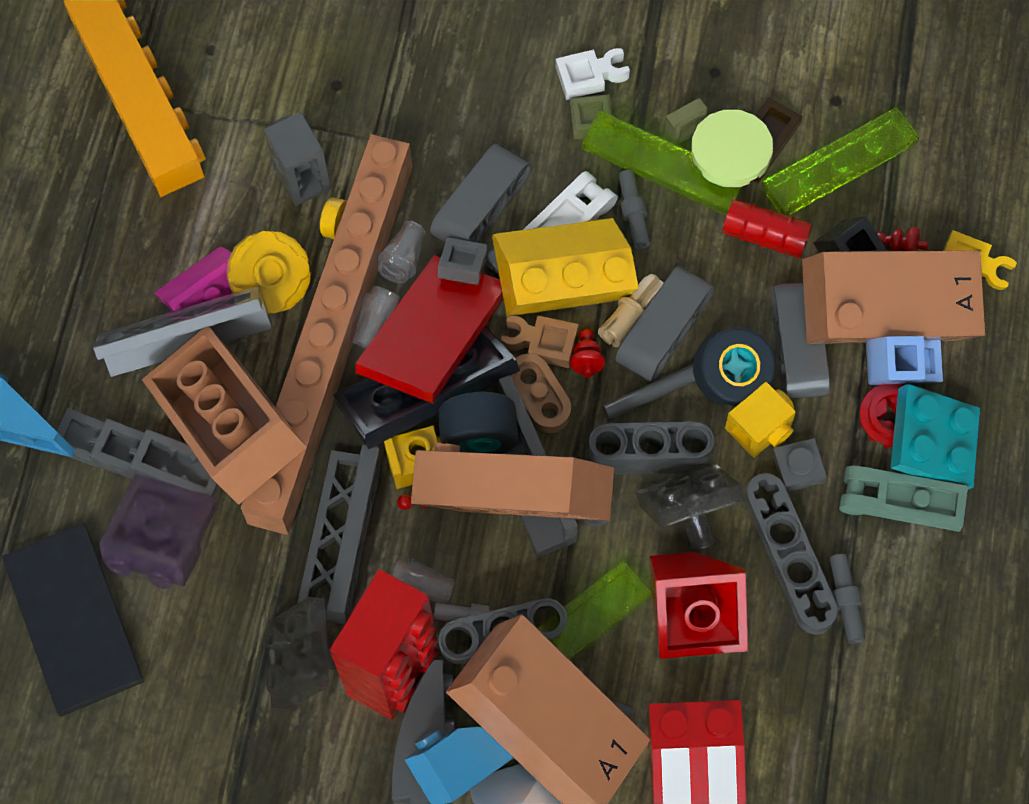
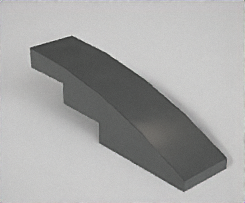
(134, 452)

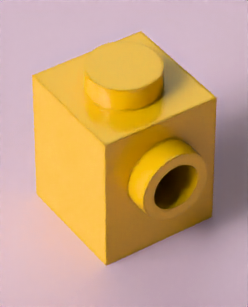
(761, 419)

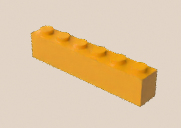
(138, 93)

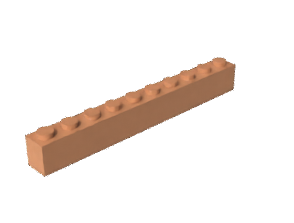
(332, 324)

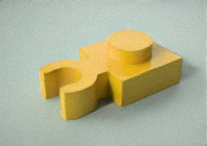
(962, 242)

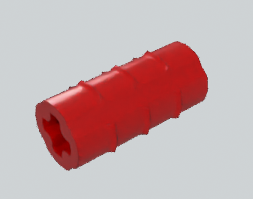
(767, 228)

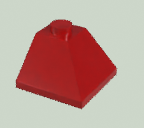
(698, 605)

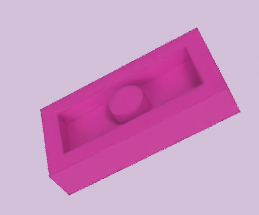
(199, 283)

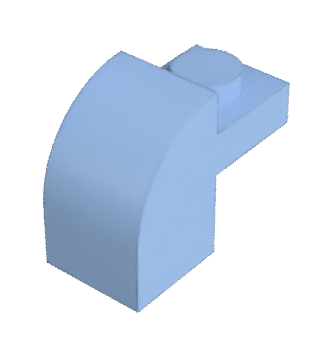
(903, 360)

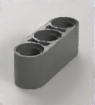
(481, 196)
(664, 323)
(801, 364)
(667, 435)
(478, 625)

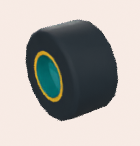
(748, 360)
(479, 423)

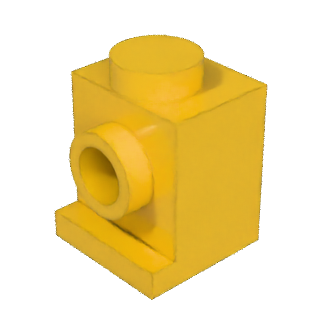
(400, 457)

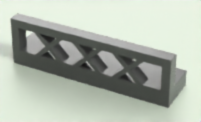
(160, 336)
(352, 533)
(544, 533)

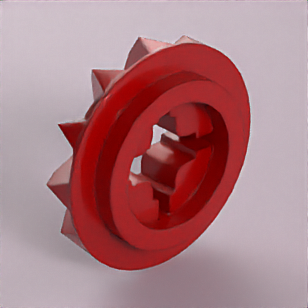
(875, 408)

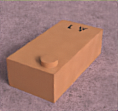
(893, 294)
(223, 415)
(512, 484)
(548, 714)

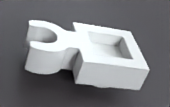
(585, 74)

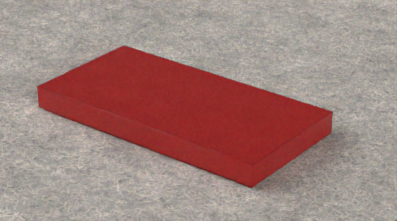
(429, 332)

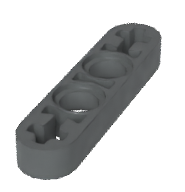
(795, 551)

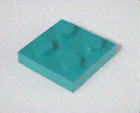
(935, 436)

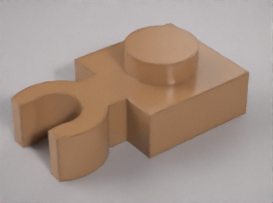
(549, 339)

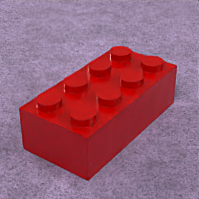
(386, 645)

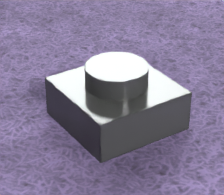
(462, 261)
(799, 465)

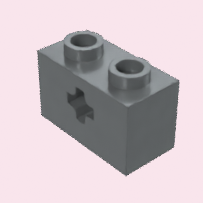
(297, 158)

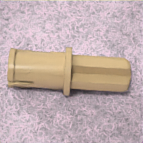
(629, 311)

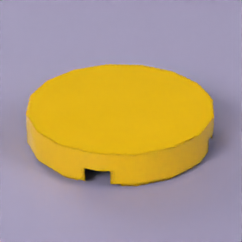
(273, 264)

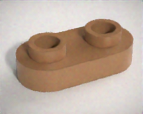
(542, 394)

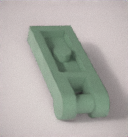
(904, 498)

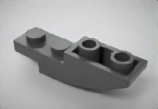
(423, 715)

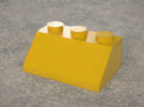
(564, 266)

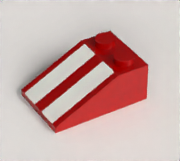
(697, 752)

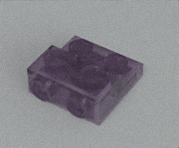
(157, 532)

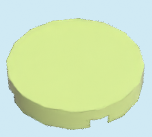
(732, 148)

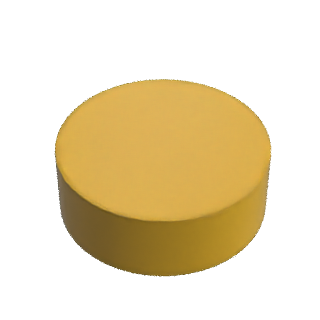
(331, 216)

